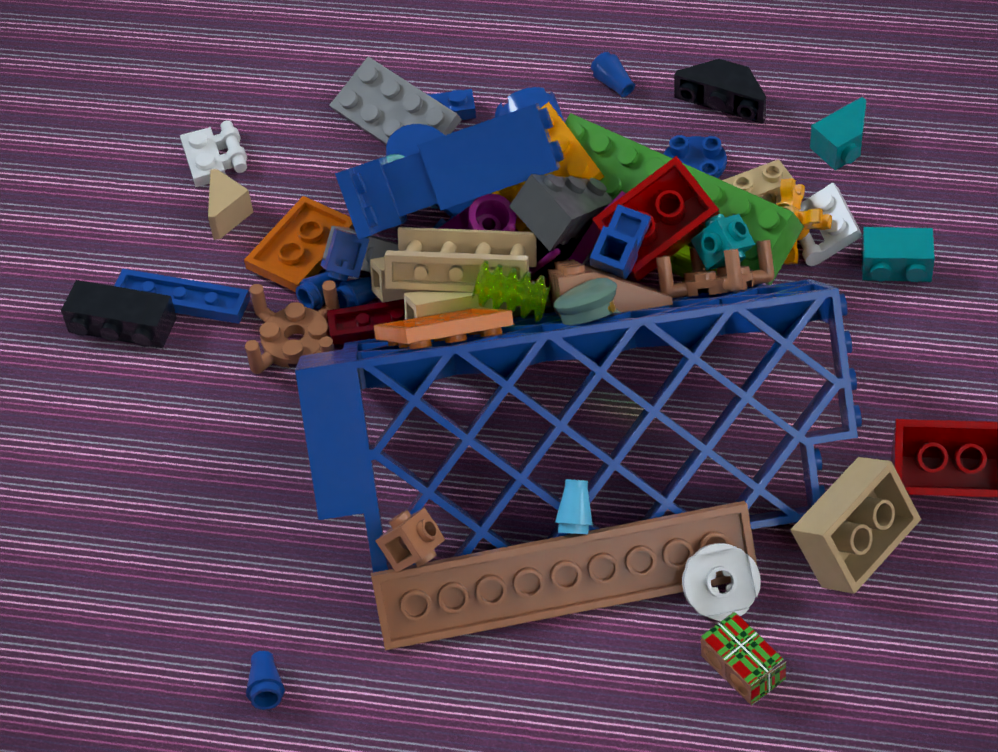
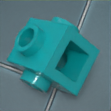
(720, 235)

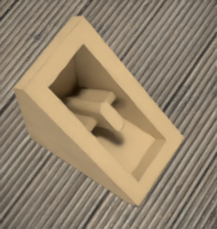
(227, 204)

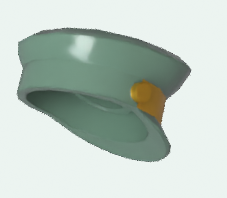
(587, 302)

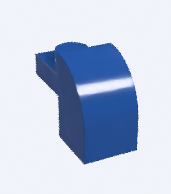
(620, 242)

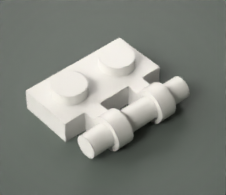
(203, 152)

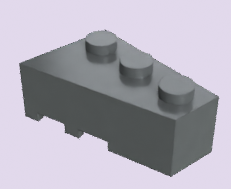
(559, 206)

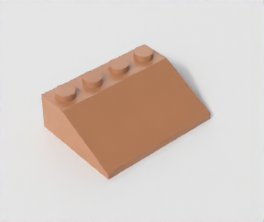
(629, 294)

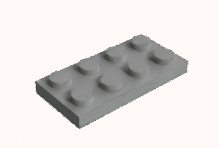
(385, 102)

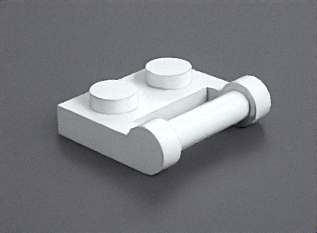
(843, 227)

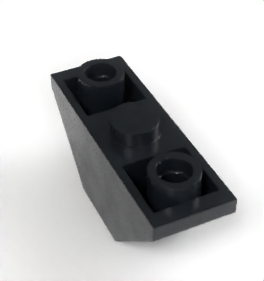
(722, 87)

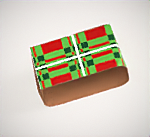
(743, 658)

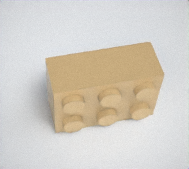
(856, 524)

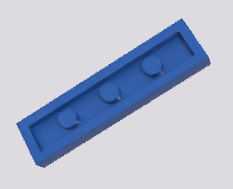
(191, 296)

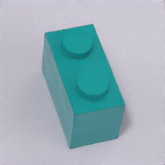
(897, 254)

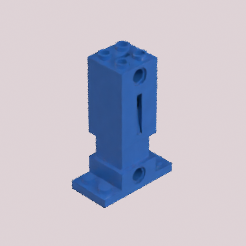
(451, 169)

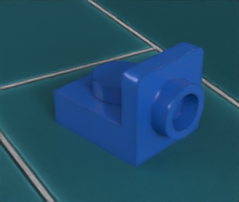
(345, 255)

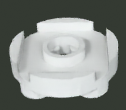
(702, 569)

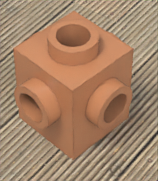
(410, 539)

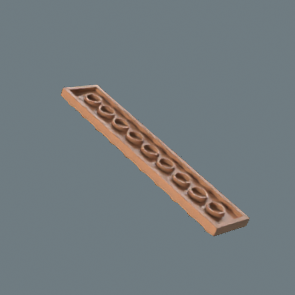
(551, 576)

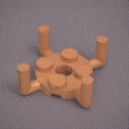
(728, 278)
(286, 322)

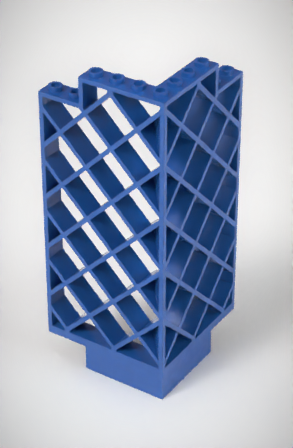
(338, 433)

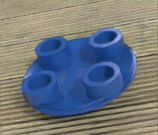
(699, 152)

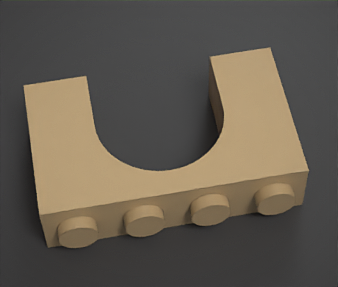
(421, 302)

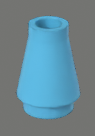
(574, 509)

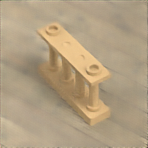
(452, 257)

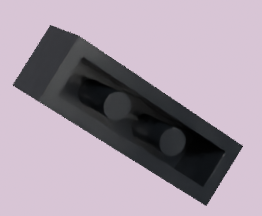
(119, 314)

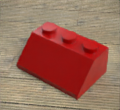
(676, 211)
(946, 457)

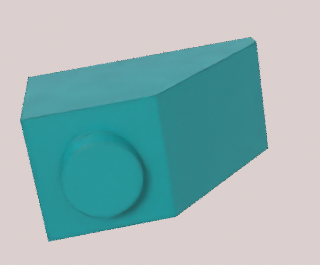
(840, 135)

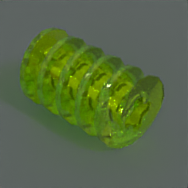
(511, 290)

